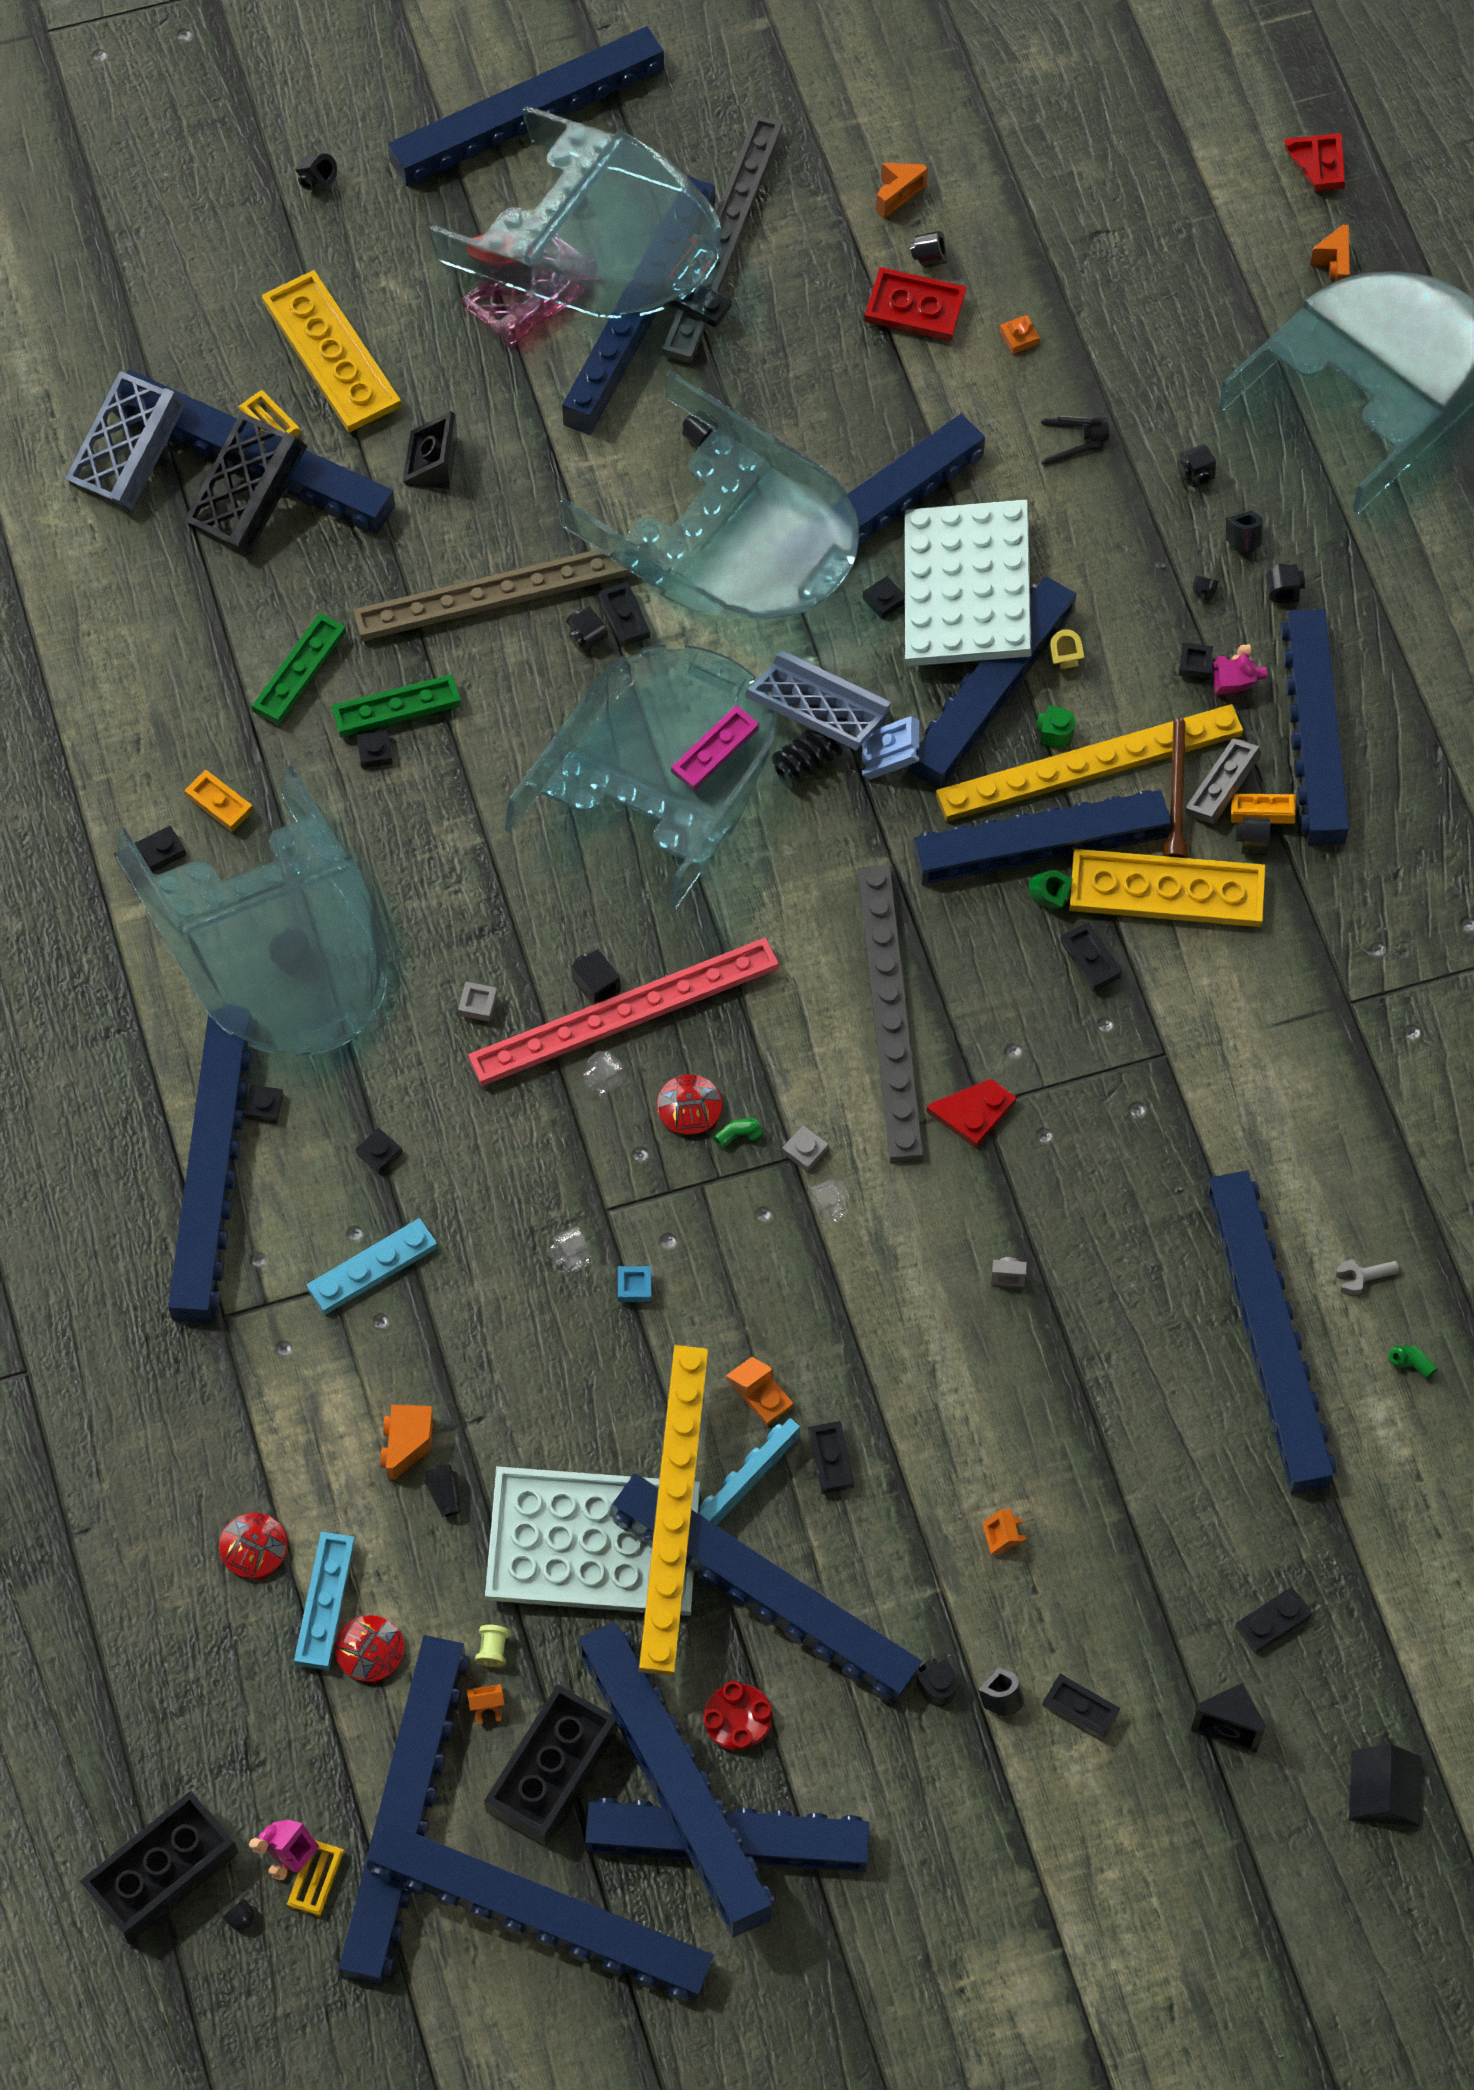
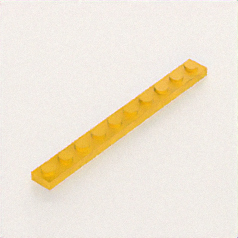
(1085, 764)
(673, 1511)

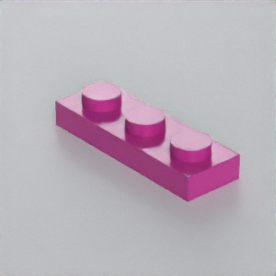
(715, 748)

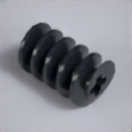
(802, 754)

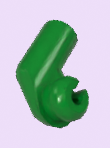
(736, 1128)
(1412, 1358)

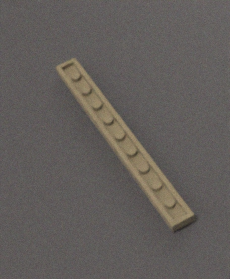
(486, 594)

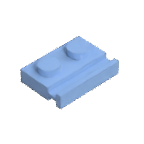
(891, 747)

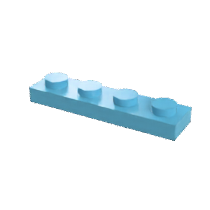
(371, 1266)
(756, 1466)
(324, 1601)

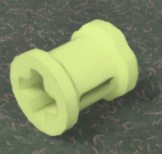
(492, 1646)

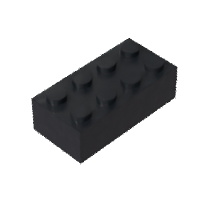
(551, 1765)
(159, 1867)

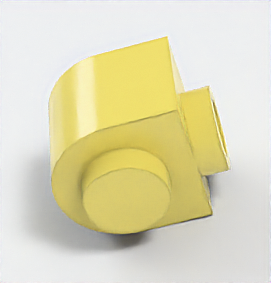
(1066, 649)

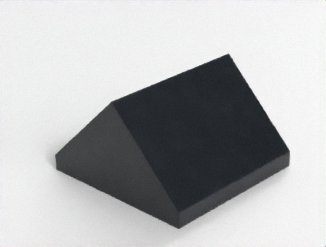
(432, 453)
(1230, 1719)
(1385, 1785)

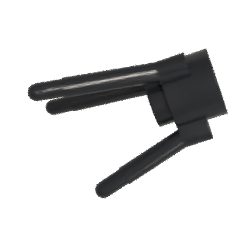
(1092, 429)

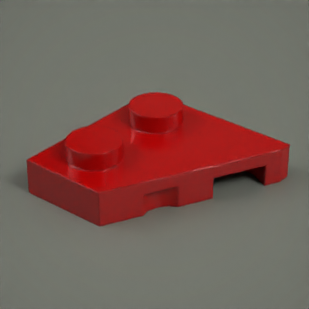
(1319, 160)
(973, 1111)

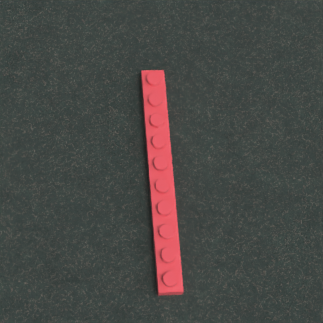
(623, 1011)

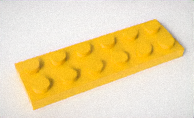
(331, 351)
(1167, 887)

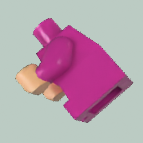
(1236, 674)
(288, 1844)

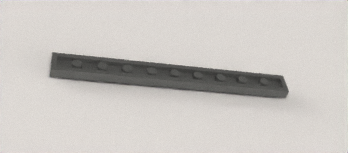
(732, 215)
(890, 1014)

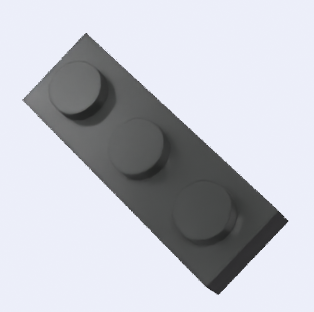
(1223, 781)

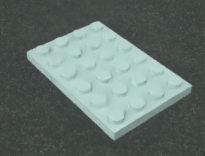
(967, 583)
(561, 1545)

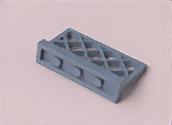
(158, 423)
(818, 687)

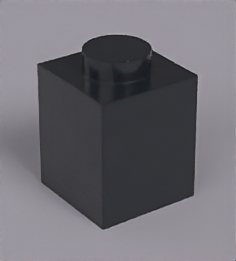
(595, 977)

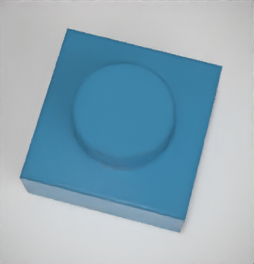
(634, 1283)

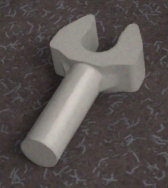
(1362, 1275)

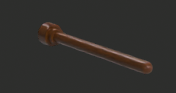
(1175, 844)

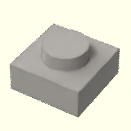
(477, 1001)
(805, 1148)
(1008, 1272)

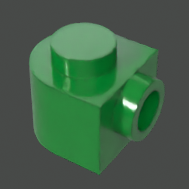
(1056, 726)
(1050, 889)

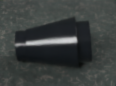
(443, 1487)

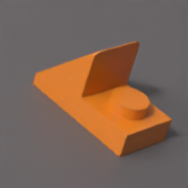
(901, 184)
(1334, 253)
(758, 1389)

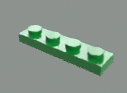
(298, 669)
(396, 705)

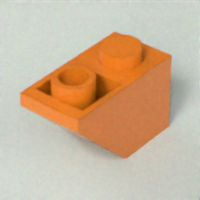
(409, 1437)

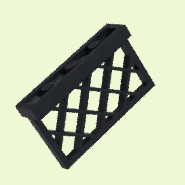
(268, 489)

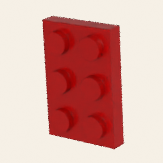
(915, 304)

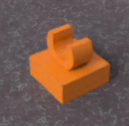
(1019, 334)
(1002, 1531)
(486, 1698)

